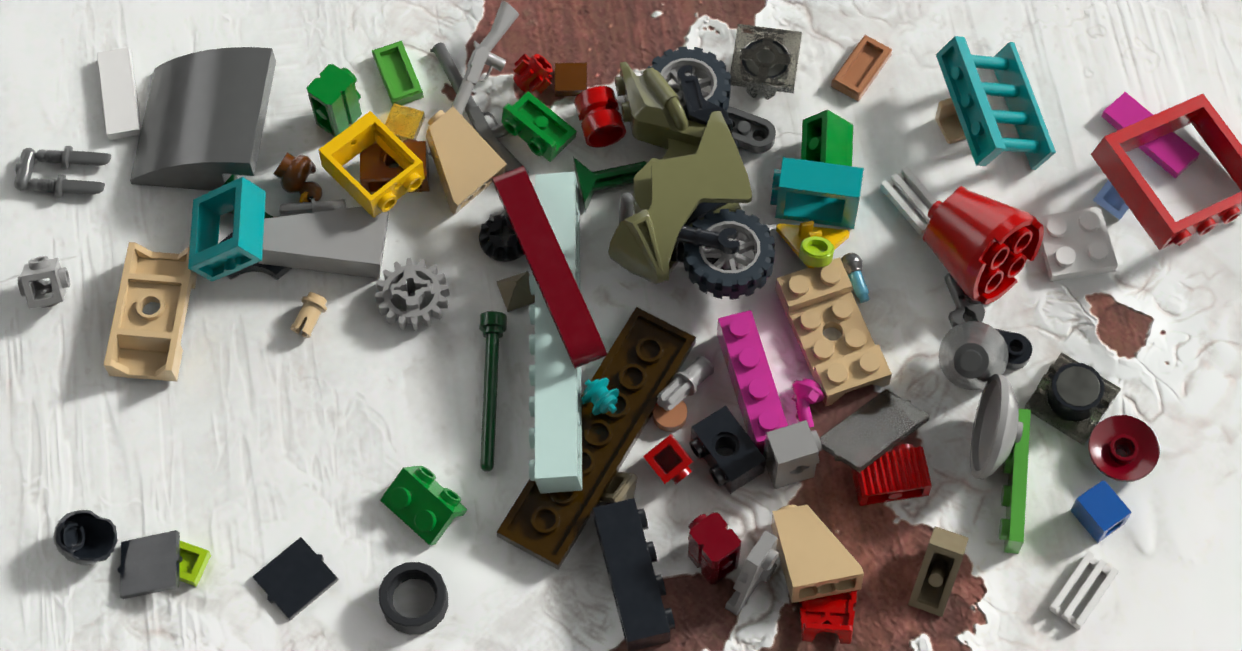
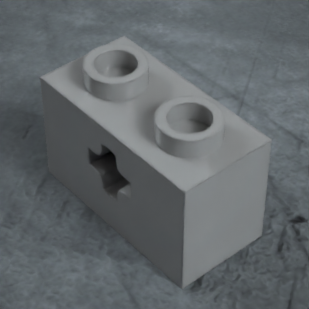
(791, 454)

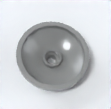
(994, 427)

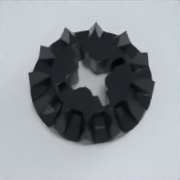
(493, 245)

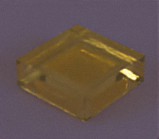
(405, 121)

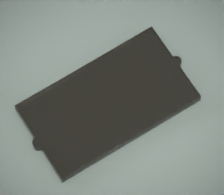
(873, 430)

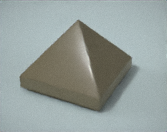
(516, 291)
(620, 488)

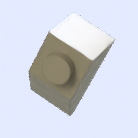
(938, 571)

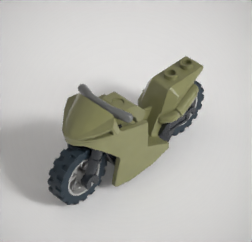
(695, 188)

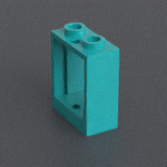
(817, 192)
(246, 245)

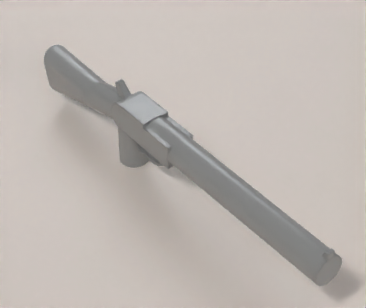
(482, 55)

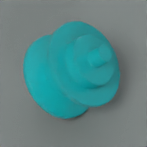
(600, 396)

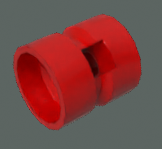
(600, 116)

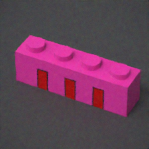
(750, 376)

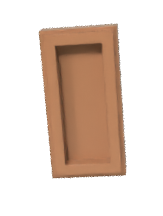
(861, 68)

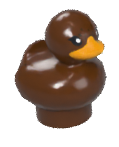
(293, 175)

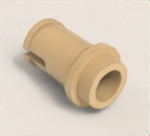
(310, 312)

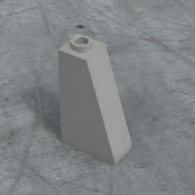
(327, 241)

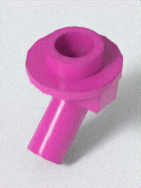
(806, 393)

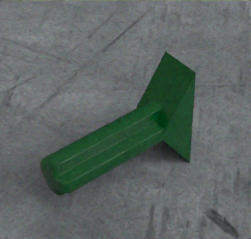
(603, 179)

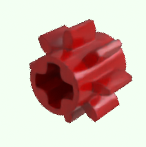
(532, 73)

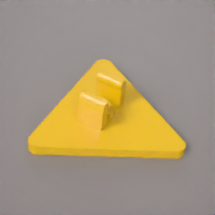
(795, 234)

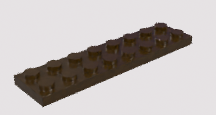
(640, 368)

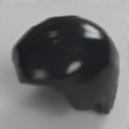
(85, 537)

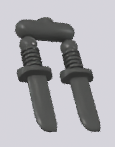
(25, 166)

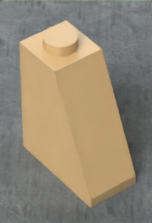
(461, 158)
(812, 556)

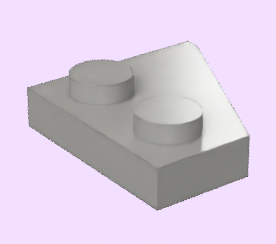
(758, 566)

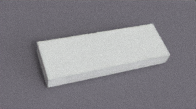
(119, 93)

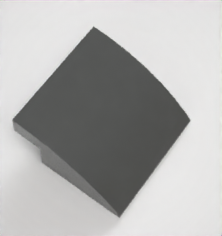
(204, 118)

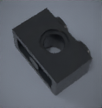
(720, 431)

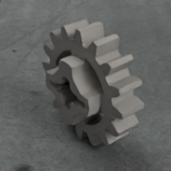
(428, 297)

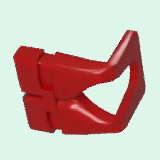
(833, 609)

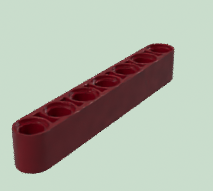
(549, 267)

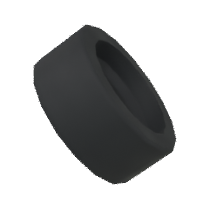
(402, 573)

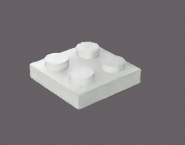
(1076, 244)

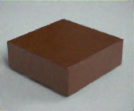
(570, 78)

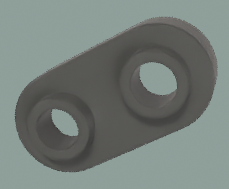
(748, 126)

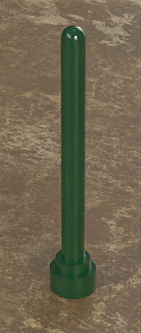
(493, 326)

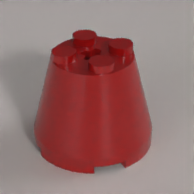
(982, 242)

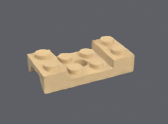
(823, 300)
(143, 343)

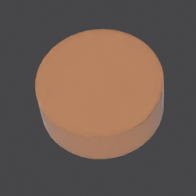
(670, 420)

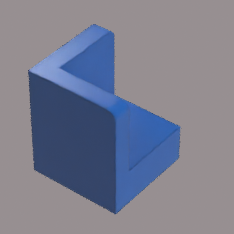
(1100, 511)

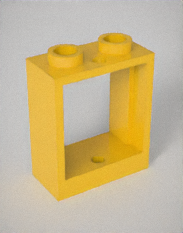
(354, 141)

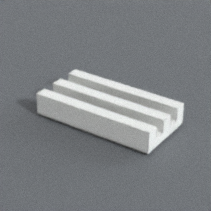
(927, 198)
(1099, 567)

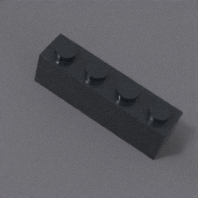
(632, 575)

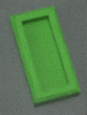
(397, 73)

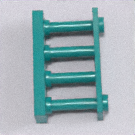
(975, 112)

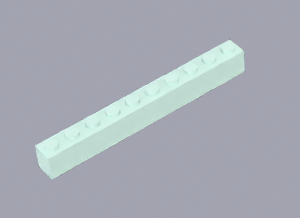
(556, 381)

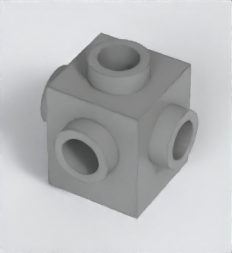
(41, 292)

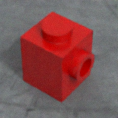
(669, 460)

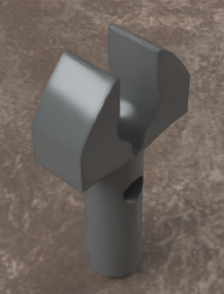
(962, 304)

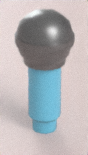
(853, 267)

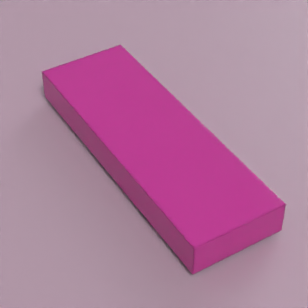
(1167, 151)

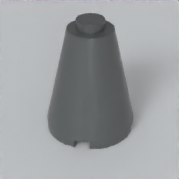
(972, 354)

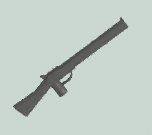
(474, 113)

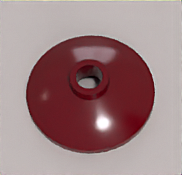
(1126, 434)

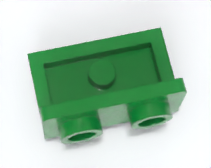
(537, 126)
(423, 503)

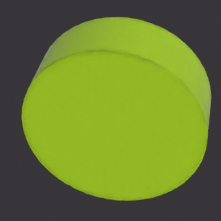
(816, 251)

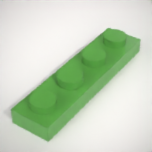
(1014, 494)

